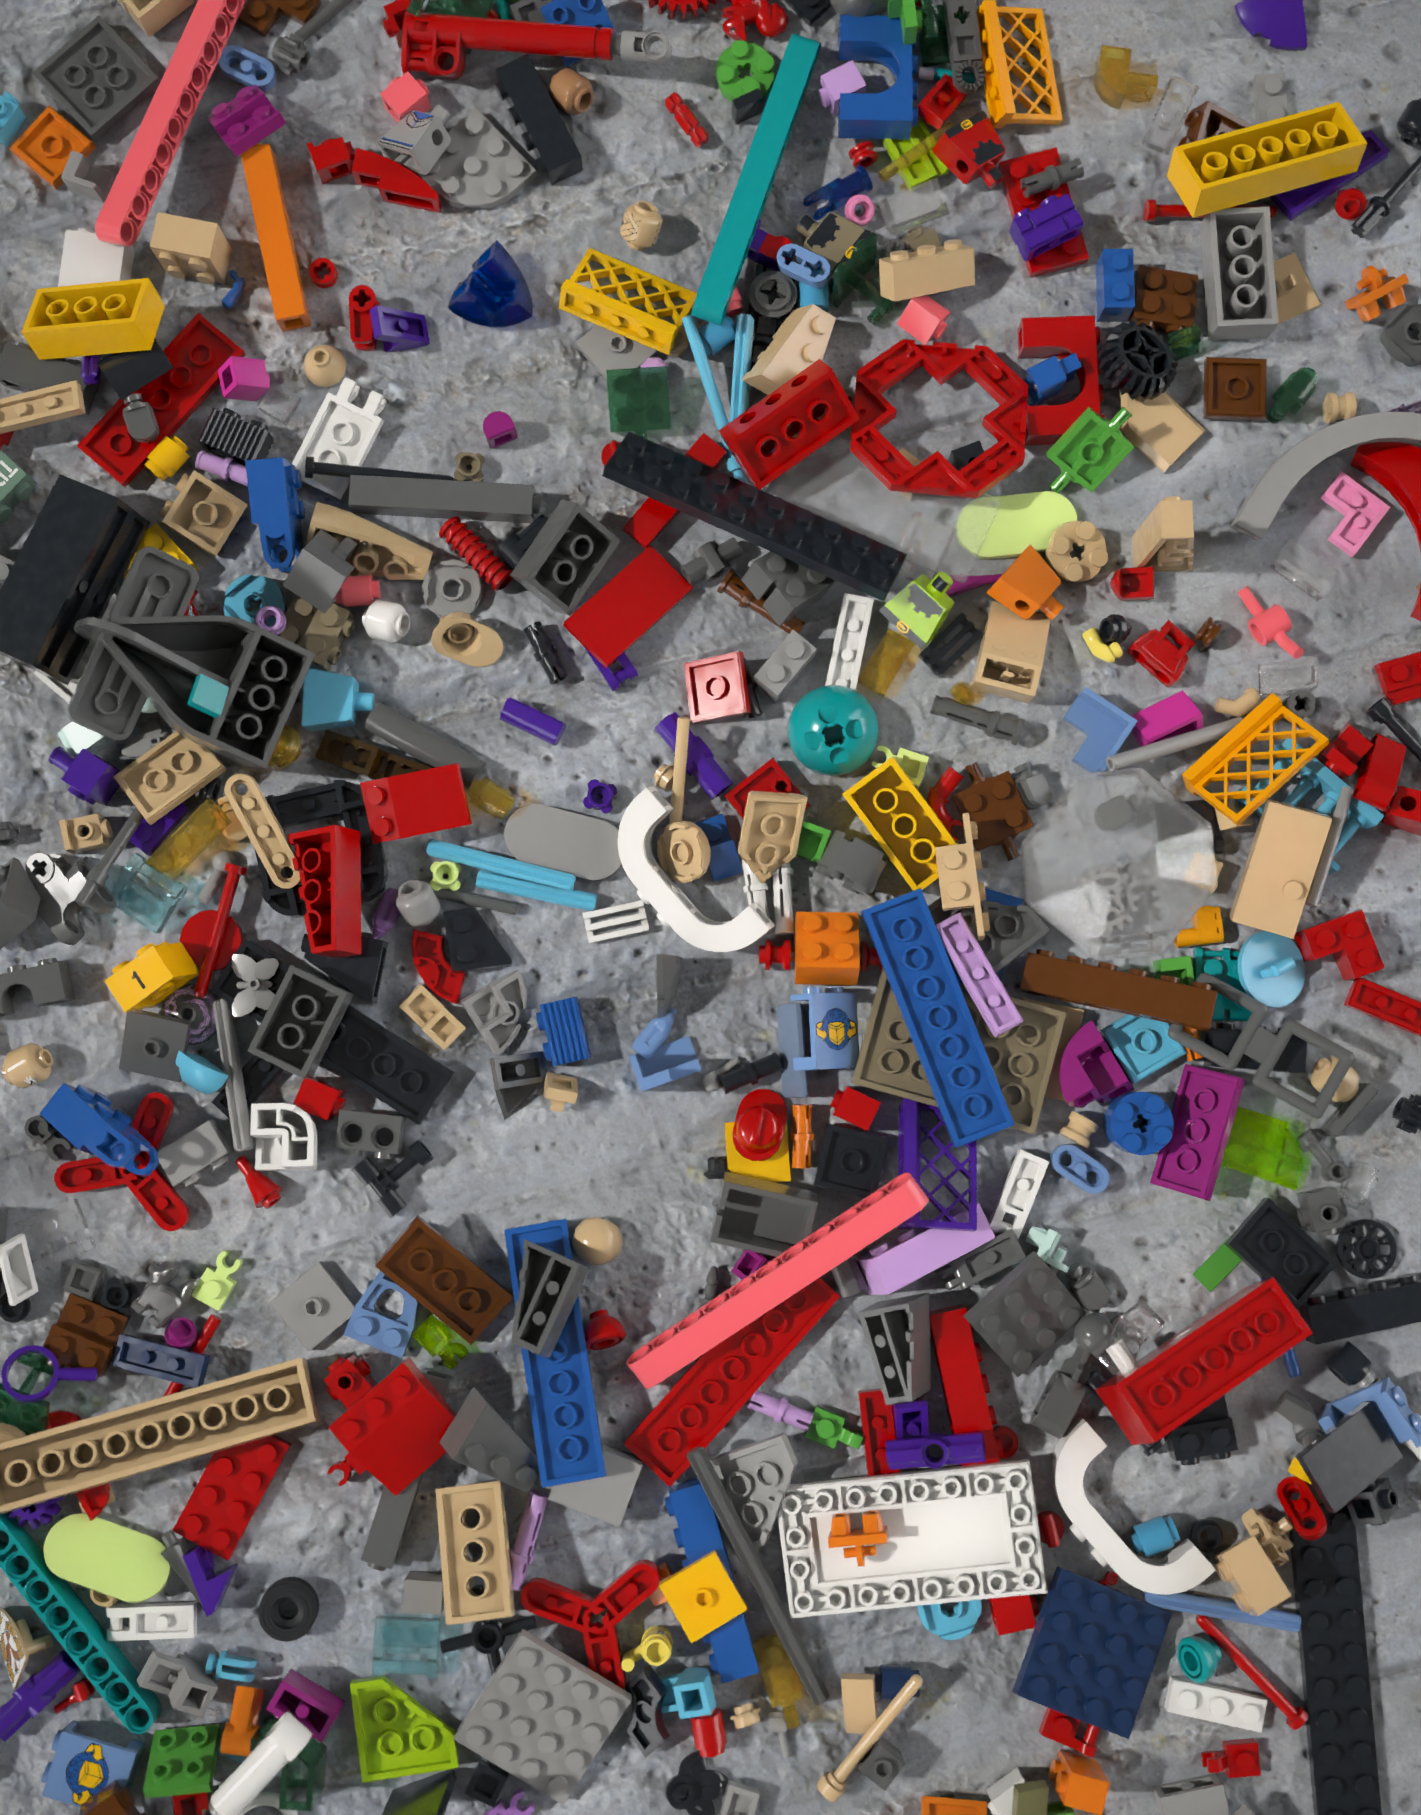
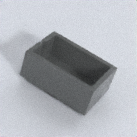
(762, 1215)

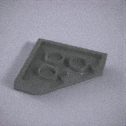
(1011, 929)

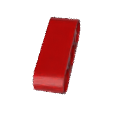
(1380, 772)

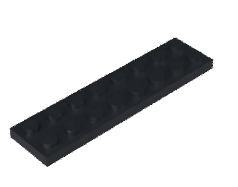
(362, 1050)

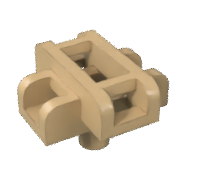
(1269, 1534)

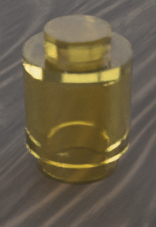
(491, 798)

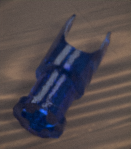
(839, 192)

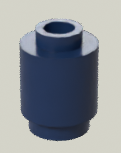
(892, 1679)

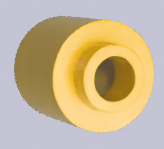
(167, 457)

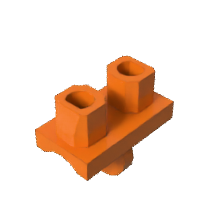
(1389, 289)
(871, 1533)

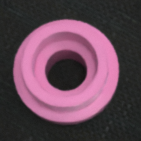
(868, 209)

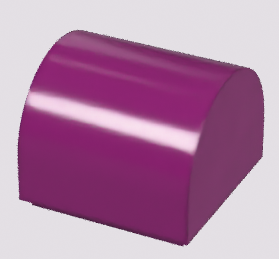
(499, 429)
(749, 1263)

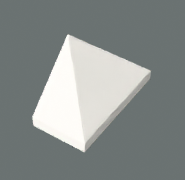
(17, 1270)

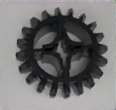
(1137, 361)

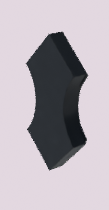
(647, 1721)

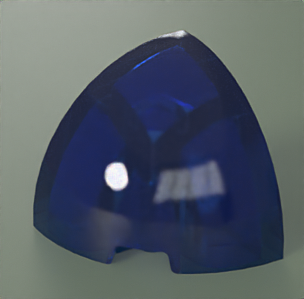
(493, 292)

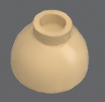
(324, 365)

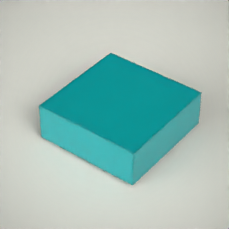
(208, 695)

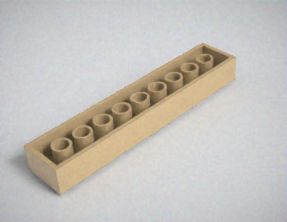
(156, 1434)

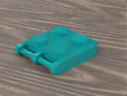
(1226, 971)

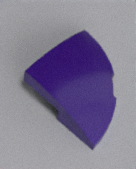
(1275, 20)

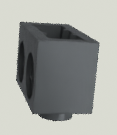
(371, 1125)

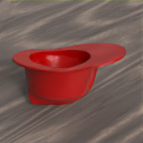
(759, 1124)

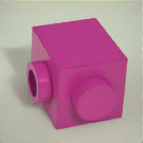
(244, 378)

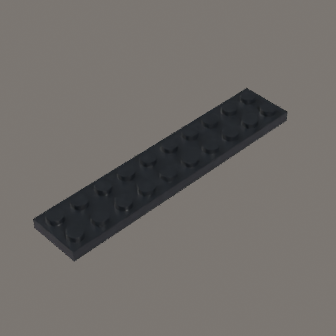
(755, 515)
(1335, 1669)

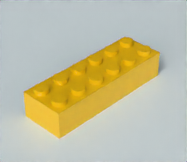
(1266, 159)

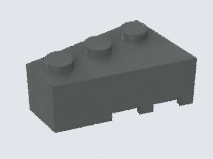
(545, 1298)
(489, 1444)

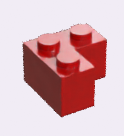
(1347, 939)

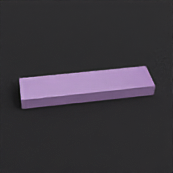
(978, 975)

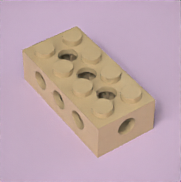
(458, 1569)

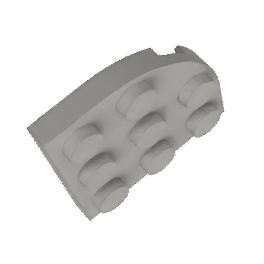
(478, 166)

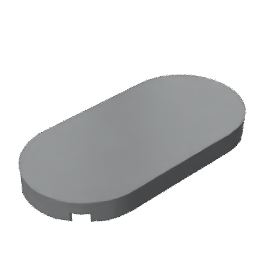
(563, 841)

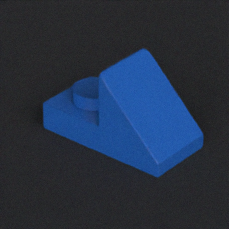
(723, 856)

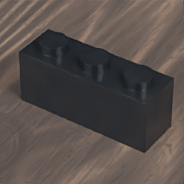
(1224, 1037)

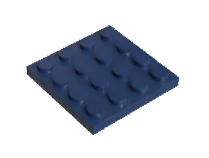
(1092, 1652)

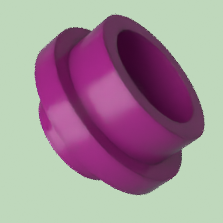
(180, 1333)

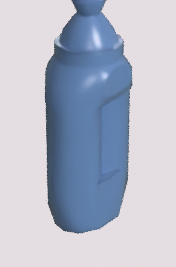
(654, 1035)

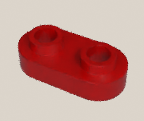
(1303, 1509)

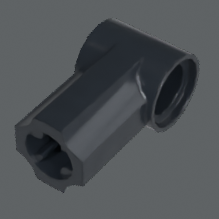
(516, 545)

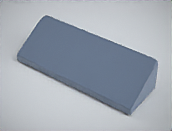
(791, 1046)

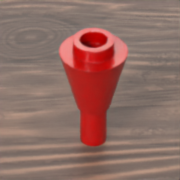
(262, 1189)

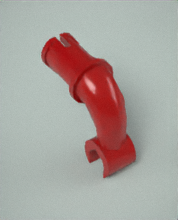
(938, 797)

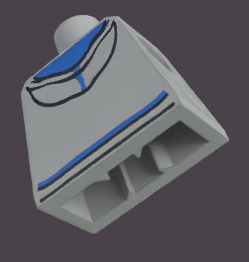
(417, 139)

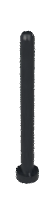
(340, 470)

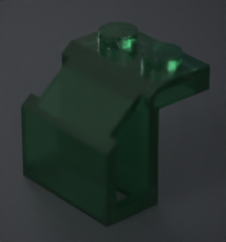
(312, 1755)

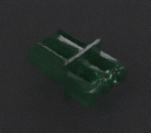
(1293, 394)

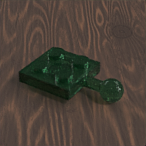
(639, 400)

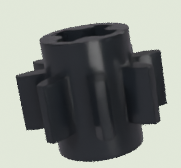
(1408, 1113)

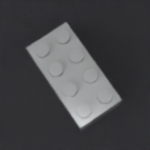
(1239, 273)

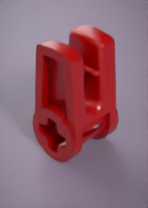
(360, 319)

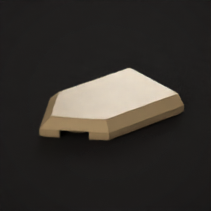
(1159, 428)
(771, 830)

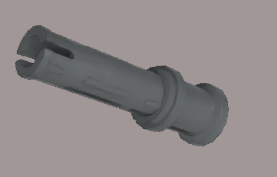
(991, 723)

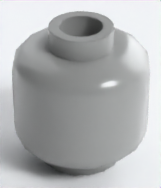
(417, 903)

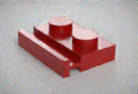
(1401, 678)

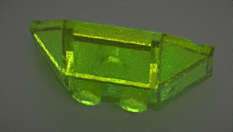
(1263, 1149)

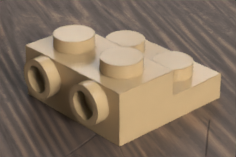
(202, 512)

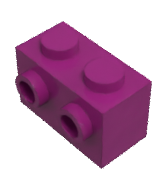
(307, 1702)

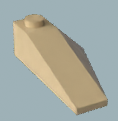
(378, 549)

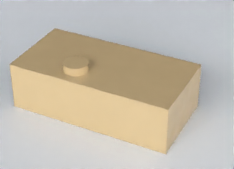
(1280, 868)

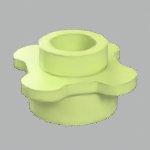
(452, 869)

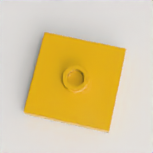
(772, 1169)
(702, 1596)

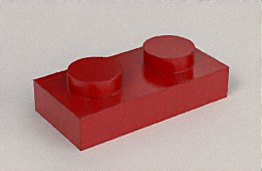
(940, 102)

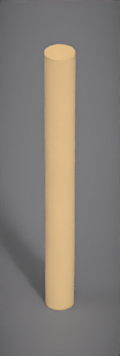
(679, 769)

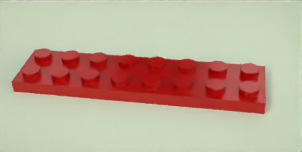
(724, 1382)

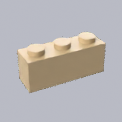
(926, 270)

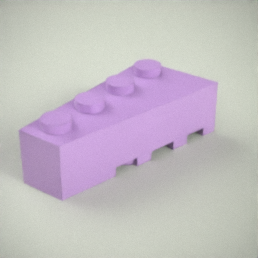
(920, 1252)

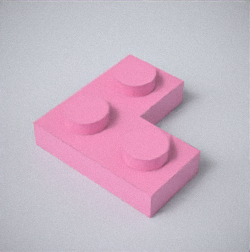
(1360, 510)

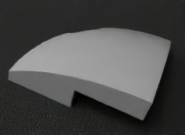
(497, 1010)

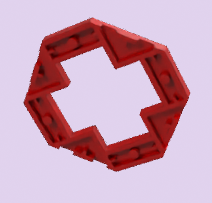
(935, 473)

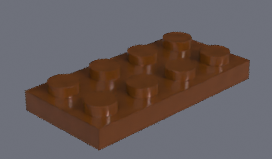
(444, 1279)

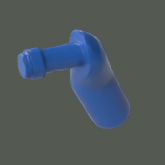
(235, 293)

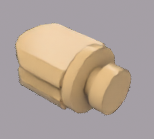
(234, 831)

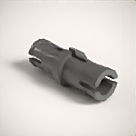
(1052, 177)

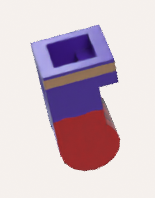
(765, 248)

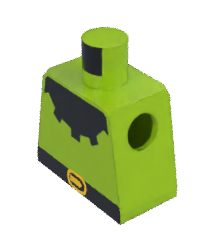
(920, 608)

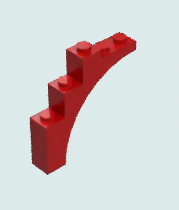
(1398, 471)

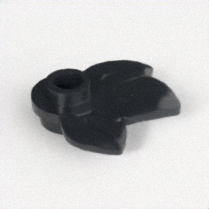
(701, 1786)

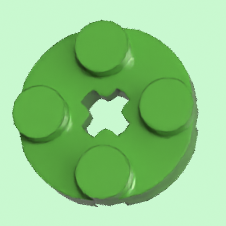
(742, 56)

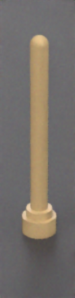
(832, 1783)

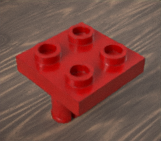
(768, 779)

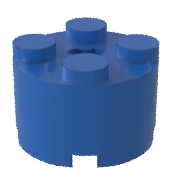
(1154, 1131)

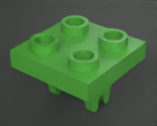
(182, 1761)

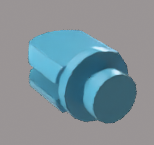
(218, 1665)

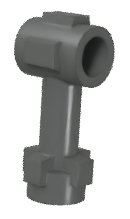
(1330, 1170)

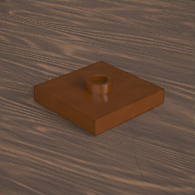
(1235, 388)

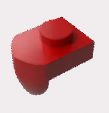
(1133, 583)

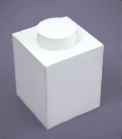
(1002, 1793)

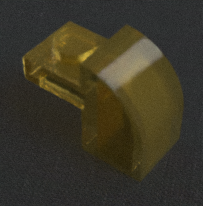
(1116, 83)

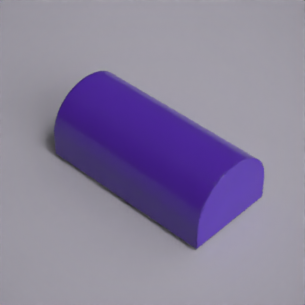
(532, 721)

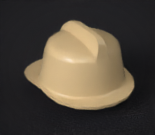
(467, 640)

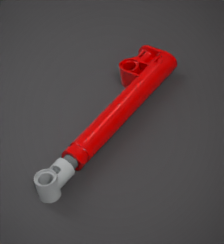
(434, 37)

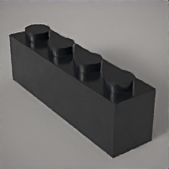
(539, 120)
(1363, 1310)

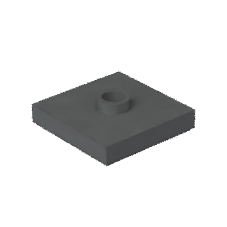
(153, 1044)

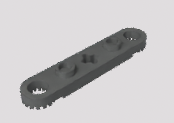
(964, 44)

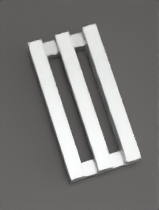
(612, 910)

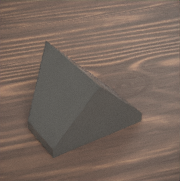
(516, 1079)

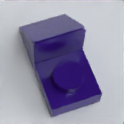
(399, 328)
(911, 1419)
(209, 1585)

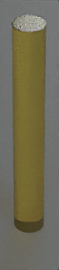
(913, 154)

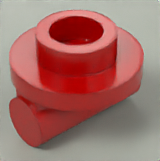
(1350, 203)
(1050, 1528)

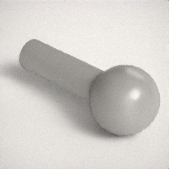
(219, 861)

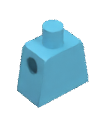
(332, 701)

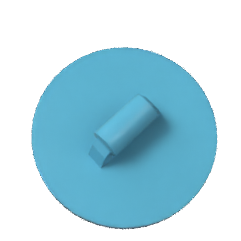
(1271, 969)

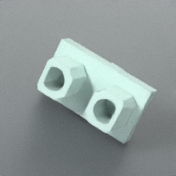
(1047, 1242)

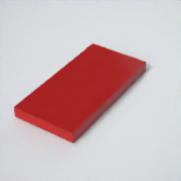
(627, 606)

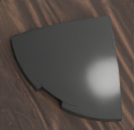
(668, 980)

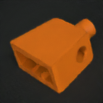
(1028, 586)

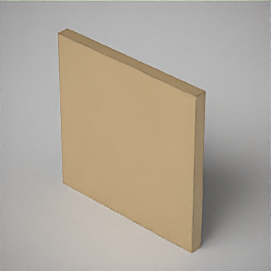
(1292, 289)

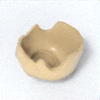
(597, 1241)

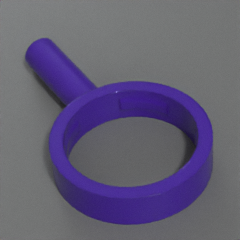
(60, 1374)

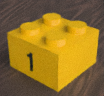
(151, 976)

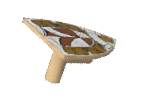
(18, 1644)

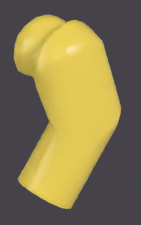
(1099, 649)

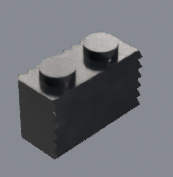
(234, 437)

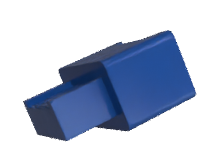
(1048, 378)

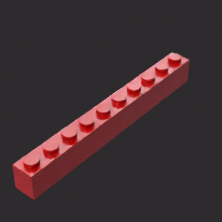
(968, 1412)

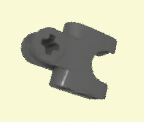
(59, 887)

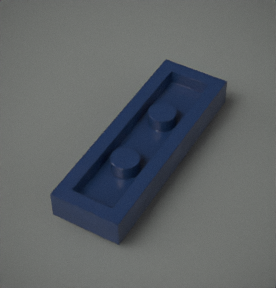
(160, 1360)

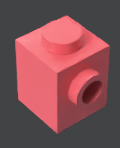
(405, 95)
(924, 319)

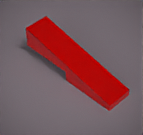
(655, 516)

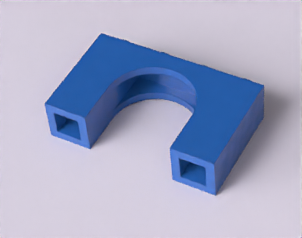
(884, 113)

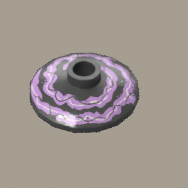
(203, 1019)

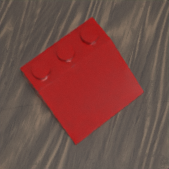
(396, 1427)

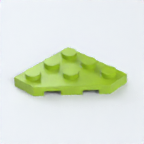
(398, 1732)

